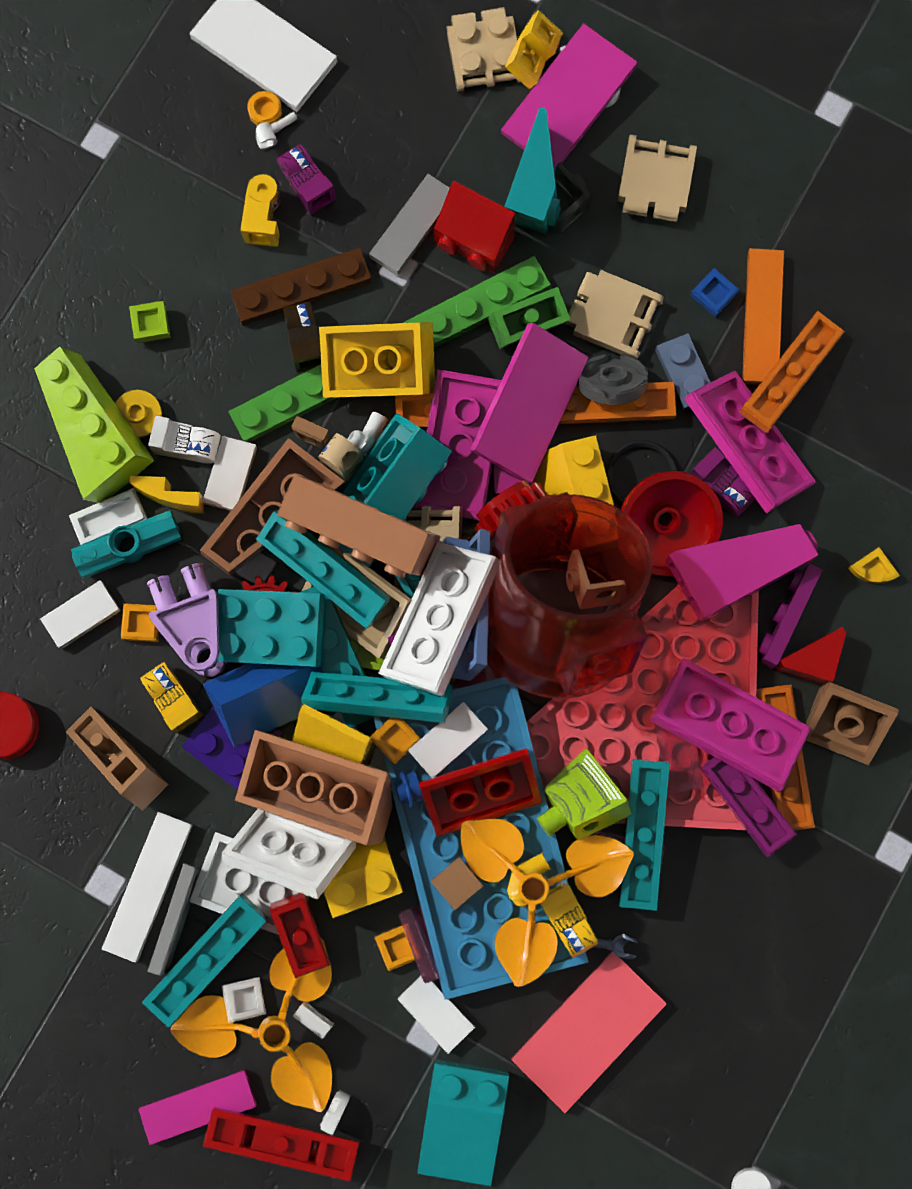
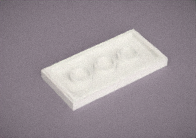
(264, 49)
(440, 618)

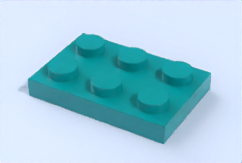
(270, 627)

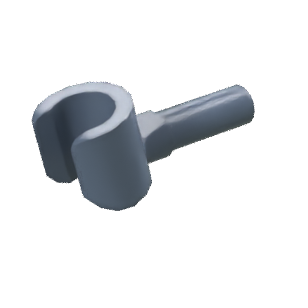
(617, 945)

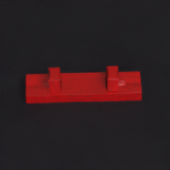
(281, 1143)

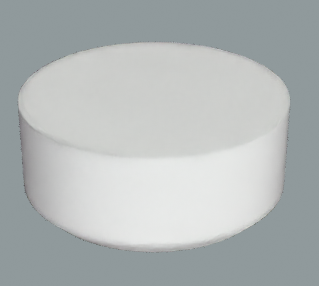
(750, 1179)

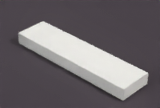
(147, 887)

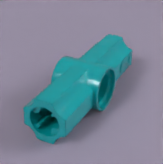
(105, 551)

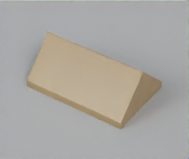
(387, 623)

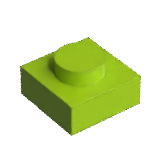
(149, 321)

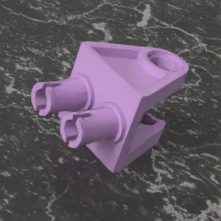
(191, 623)

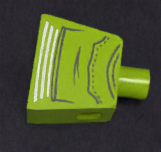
(583, 799)

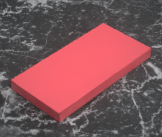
(588, 1031)

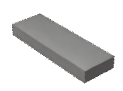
(410, 226)
(174, 920)

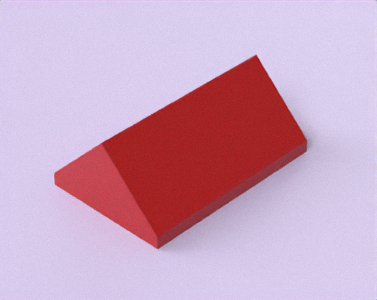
(481, 791)

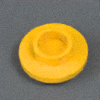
(139, 410)

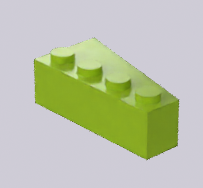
(90, 426)

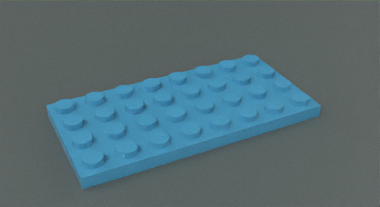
(466, 936)

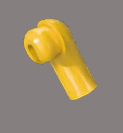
(536, 864)

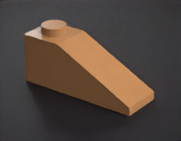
(116, 759)

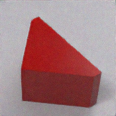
(816, 661)

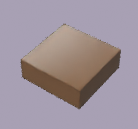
(311, 433)
(456, 883)

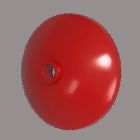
(692, 512)

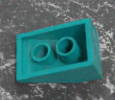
(534, 186)
(463, 1122)

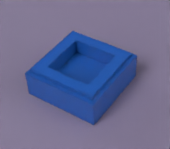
(714, 292)

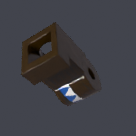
(303, 336)

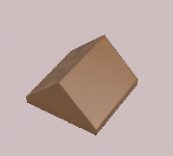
(849, 722)

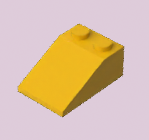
(377, 359)
(332, 736)
(363, 879)

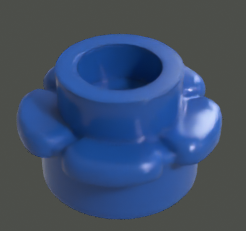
(408, 789)

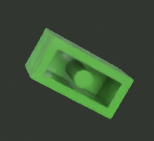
(544, 310)

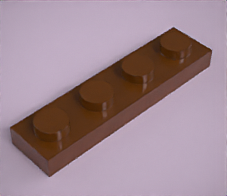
(301, 285)

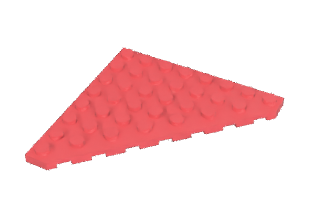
(617, 717)

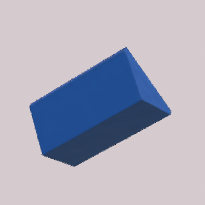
(258, 698)

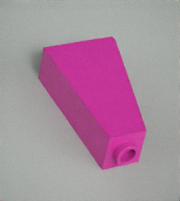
(733, 569)

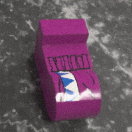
(306, 179)
(725, 482)

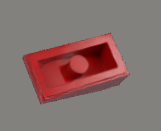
(299, 934)

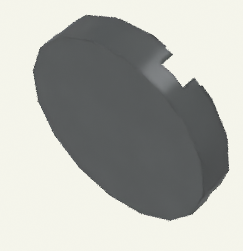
(613, 380)

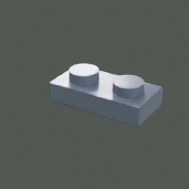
(682, 367)

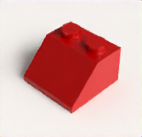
(474, 228)

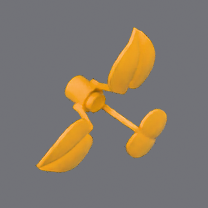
(494, 846)
(298, 1078)

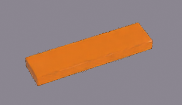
(762, 314)
(791, 372)
(794, 798)

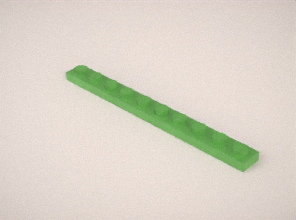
(449, 321)

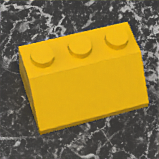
(574, 469)

